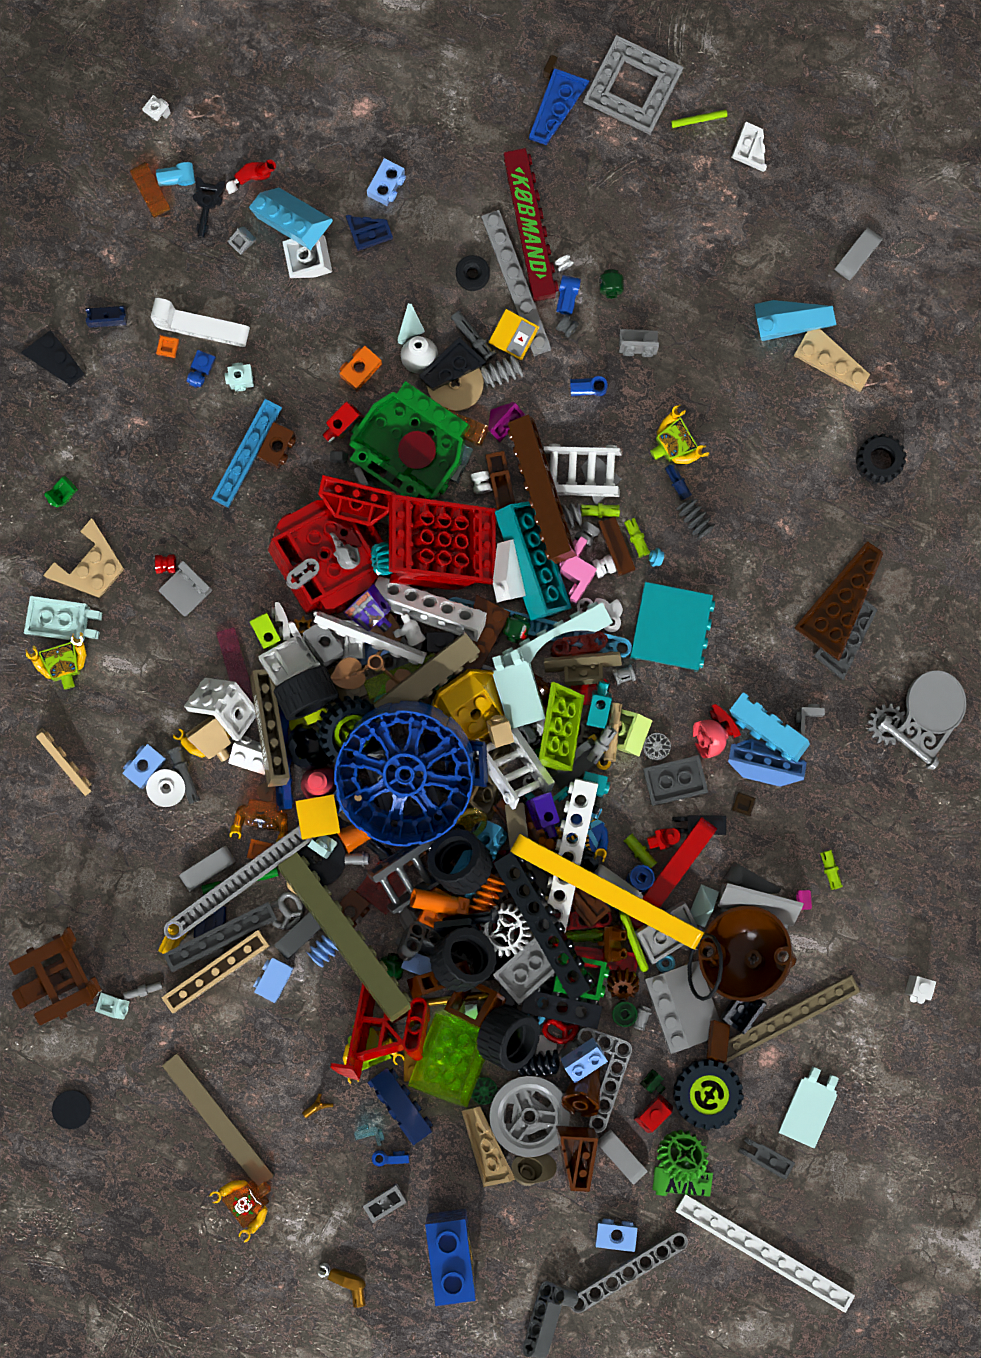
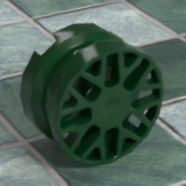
(484, 1090)

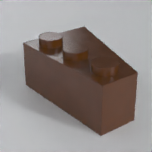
(578, 1155)

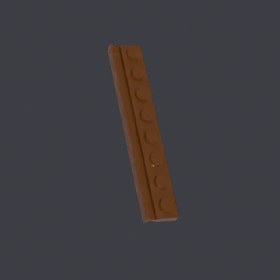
(587, 906)

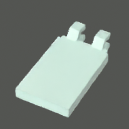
(59, 619)
(518, 691)
(809, 1109)

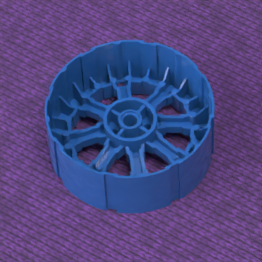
(377, 821)

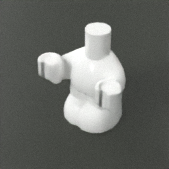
(410, 630)

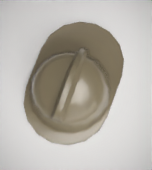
(533, 1169)

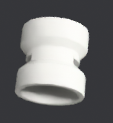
(481, 482)
(601, 570)

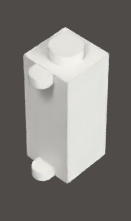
(920, 989)

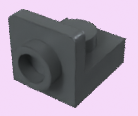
(530, 735)

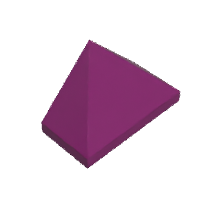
(501, 417)

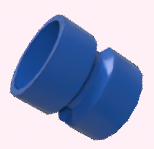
(641, 878)

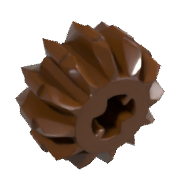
(623, 983)

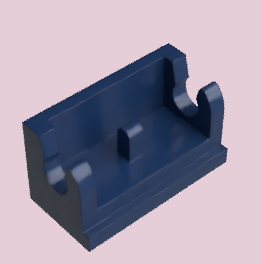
(106, 316)

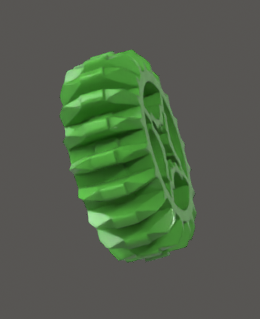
(692, 1165)

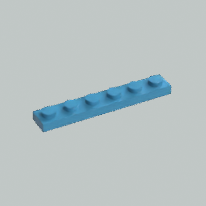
(246, 453)

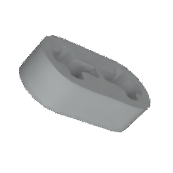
(305, 576)

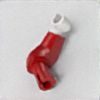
(251, 171)

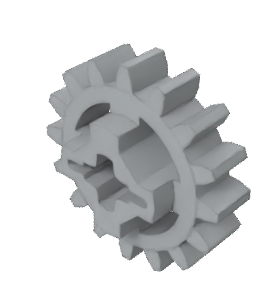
(879, 713)

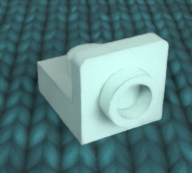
(323, 845)
(112, 1006)

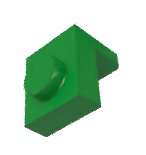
(61, 492)

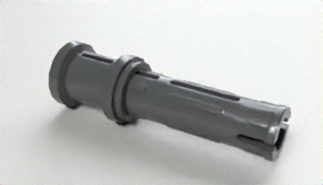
(478, 343)
(180, 764)

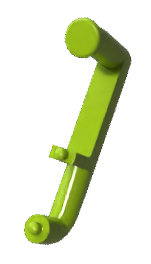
(635, 944)

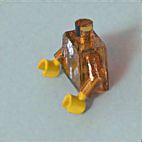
(260, 815)

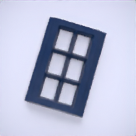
(476, 746)

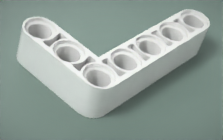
(167, 318)

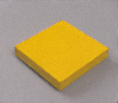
(317, 816)

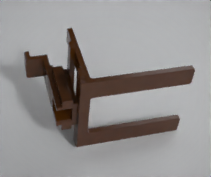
(50, 980)

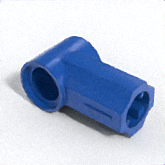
(568, 290)
(585, 386)

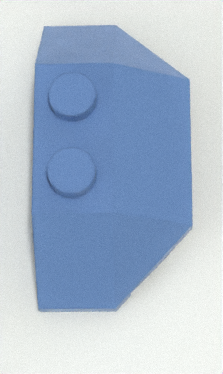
(760, 763)

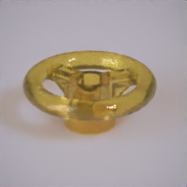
(469, 820)

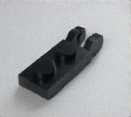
(716, 820)

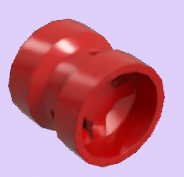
(165, 564)

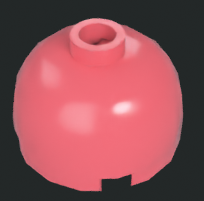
(711, 738)

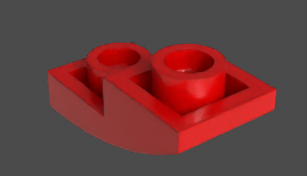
(719, 715)

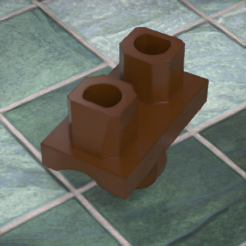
(612, 943)

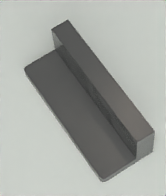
(580, 765)

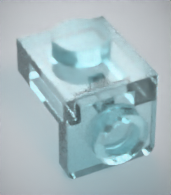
(366, 1131)

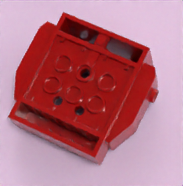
(306, 536)

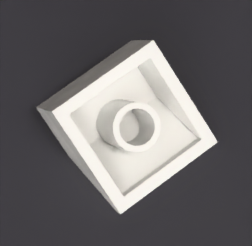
(306, 262)

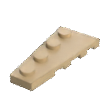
(825, 355)
(60, 757)
(487, 1152)

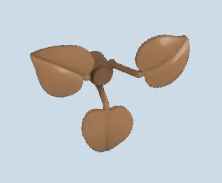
(350, 673)

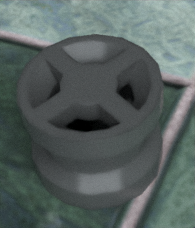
(567, 326)

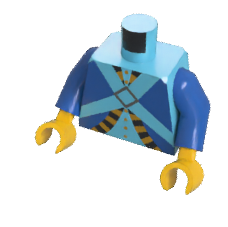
(597, 834)

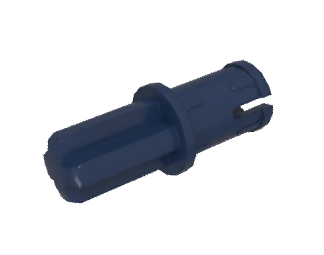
(678, 482)

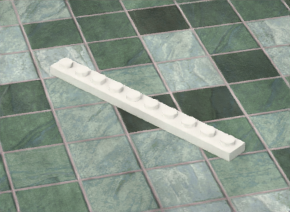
(765, 1253)

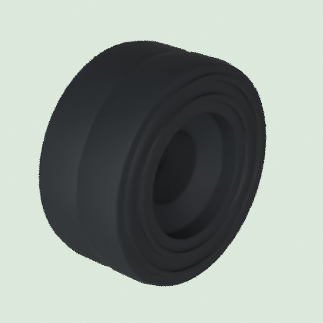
(477, 263)

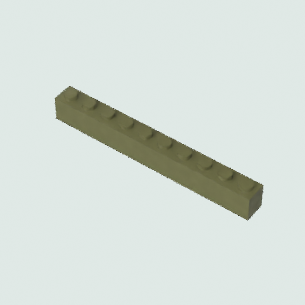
(344, 937)

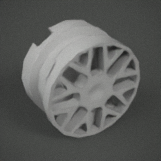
(656, 746)

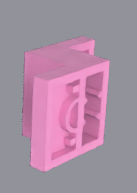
(577, 572)

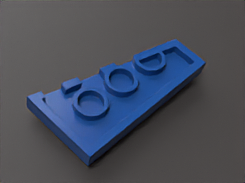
(557, 102)

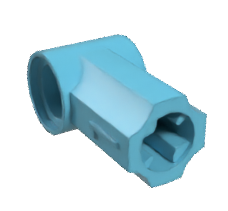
(181, 174)

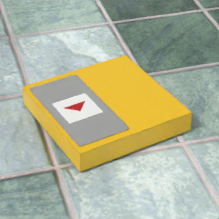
(513, 334)

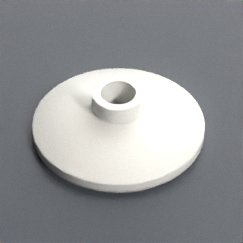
(162, 796)

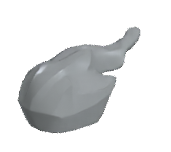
(347, 556)

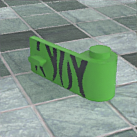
(664, 1185)

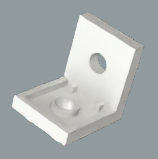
(222, 700)

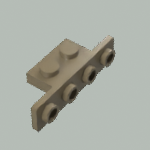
(583, 668)

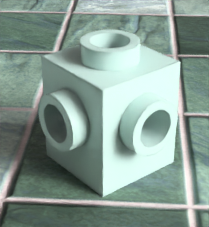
(242, 382)

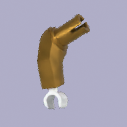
(347, 1280)

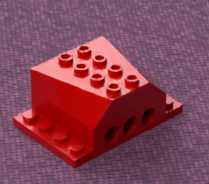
(440, 543)

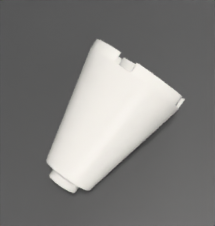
(418, 354)

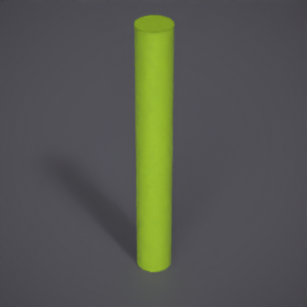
(699, 118)

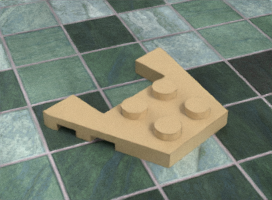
(96, 569)

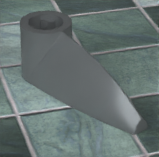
(745, 878)

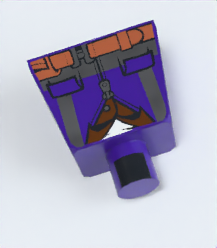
(370, 610)

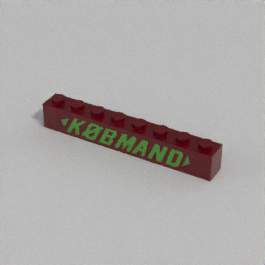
(529, 225)

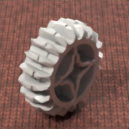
(510, 935)

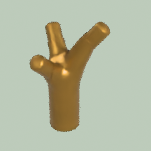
(316, 1106)

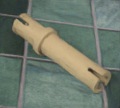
(614, 722)

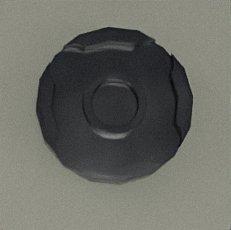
(71, 1109)

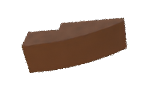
(500, 479)

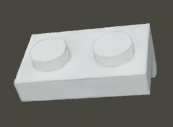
(248, 755)

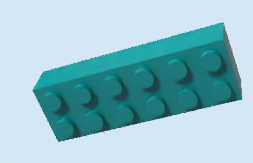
(540, 576)

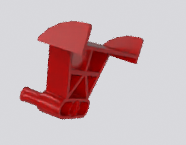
(412, 1041)

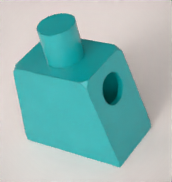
(598, 713)

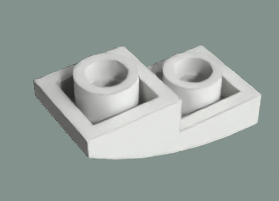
(280, 617)

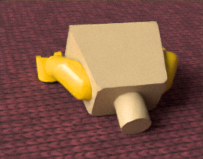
(206, 739)

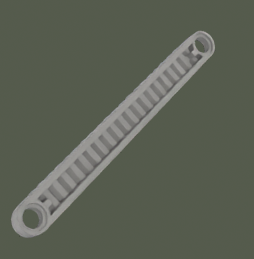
(237, 882)

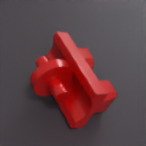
(664, 838)

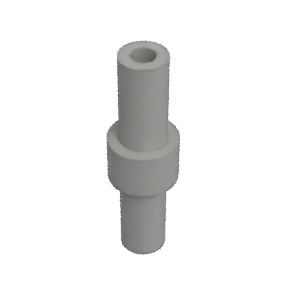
(142, 990)

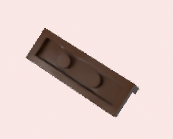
(616, 546)

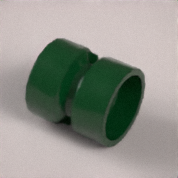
(624, 1014)

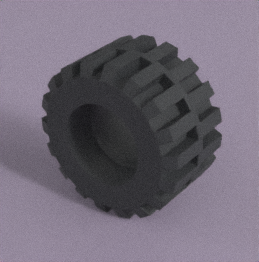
(892, 448)

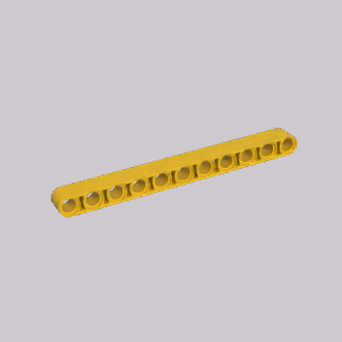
(606, 891)

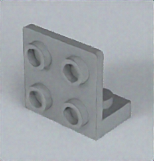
(638, 342)
(185, 589)

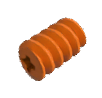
(488, 894)

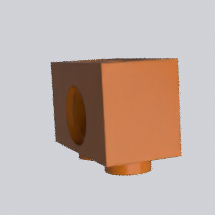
(355, 378)

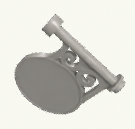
(935, 706)

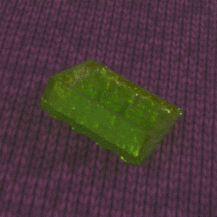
(449, 1061)

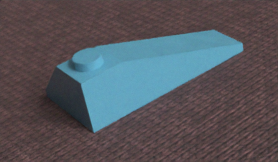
(789, 318)

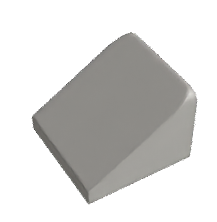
(241, 240)

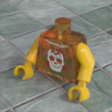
(246, 1203)

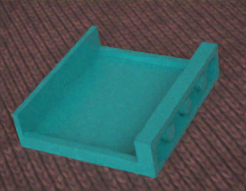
(672, 626)

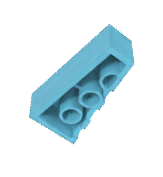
(768, 728)

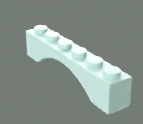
(591, 620)

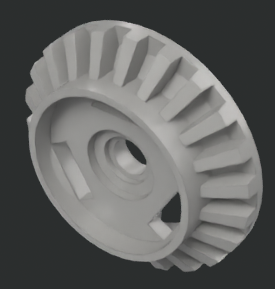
(514, 1134)

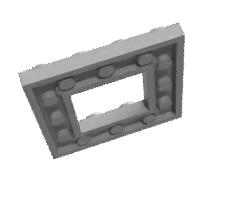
(645, 60)

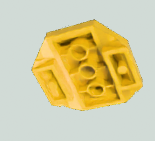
(468, 692)

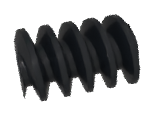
(542, 1064)

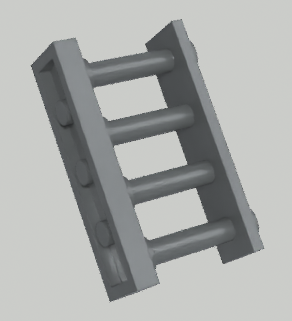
(396, 863)

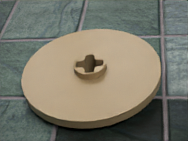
(460, 397)

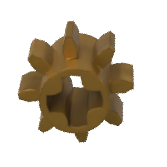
(302, 622)

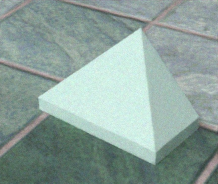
(410, 326)
(703, 905)

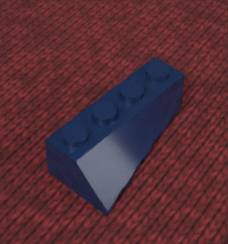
(400, 1105)

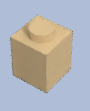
(500, 731)

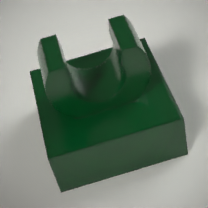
(652, 1082)

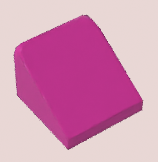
(805, 897)

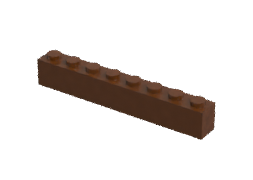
(541, 489)

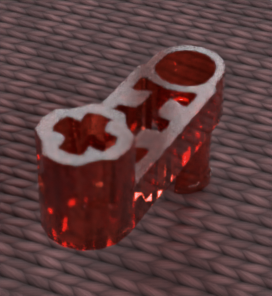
(588, 644)

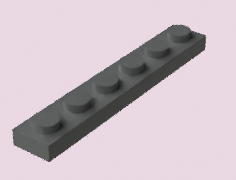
(220, 937)

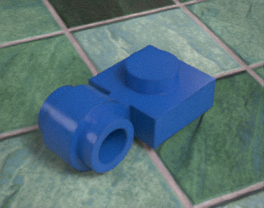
(202, 364)
(398, 1157)

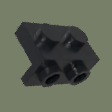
(742, 1014)

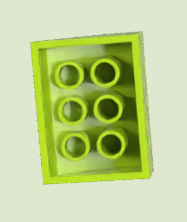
(561, 728)

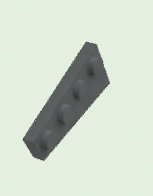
(855, 639)

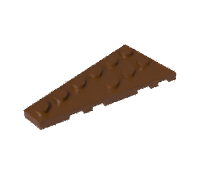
(836, 611)

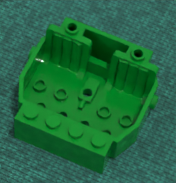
(386, 426)

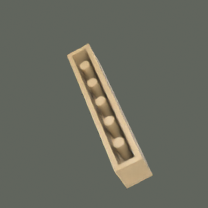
(216, 971)

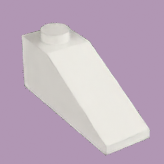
(507, 573)

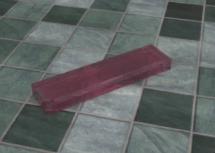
(234, 660)

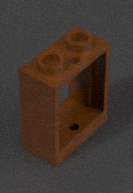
(458, 998)

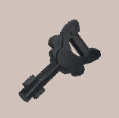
(207, 202)

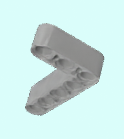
(609, 1074)

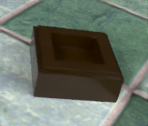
(551, 64)
(743, 804)

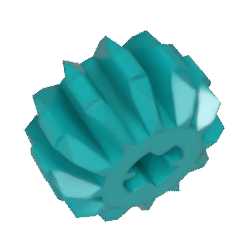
(380, 558)

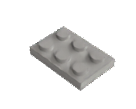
(656, 943)
(525, 972)

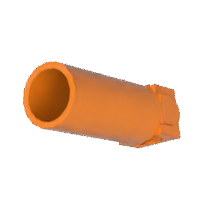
(439, 902)

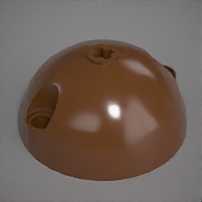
(743, 937)

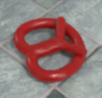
(562, 1026)

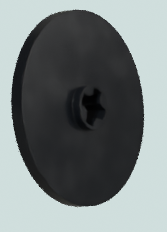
(328, 869)

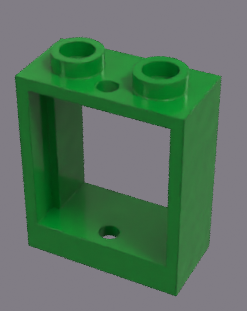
(600, 989)

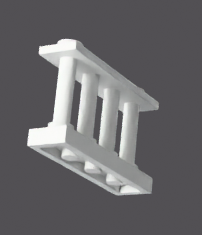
(590, 488)
(532, 766)

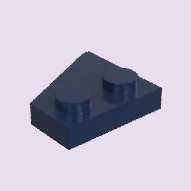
(368, 231)

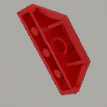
(354, 500)

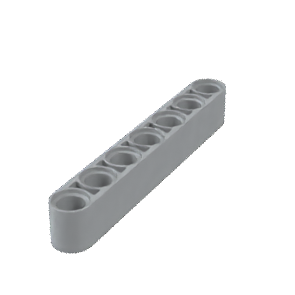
(633, 1262)

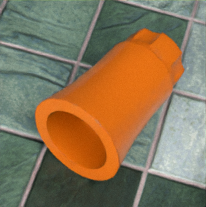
(352, 837)

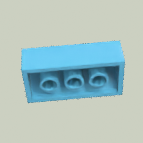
(290, 216)

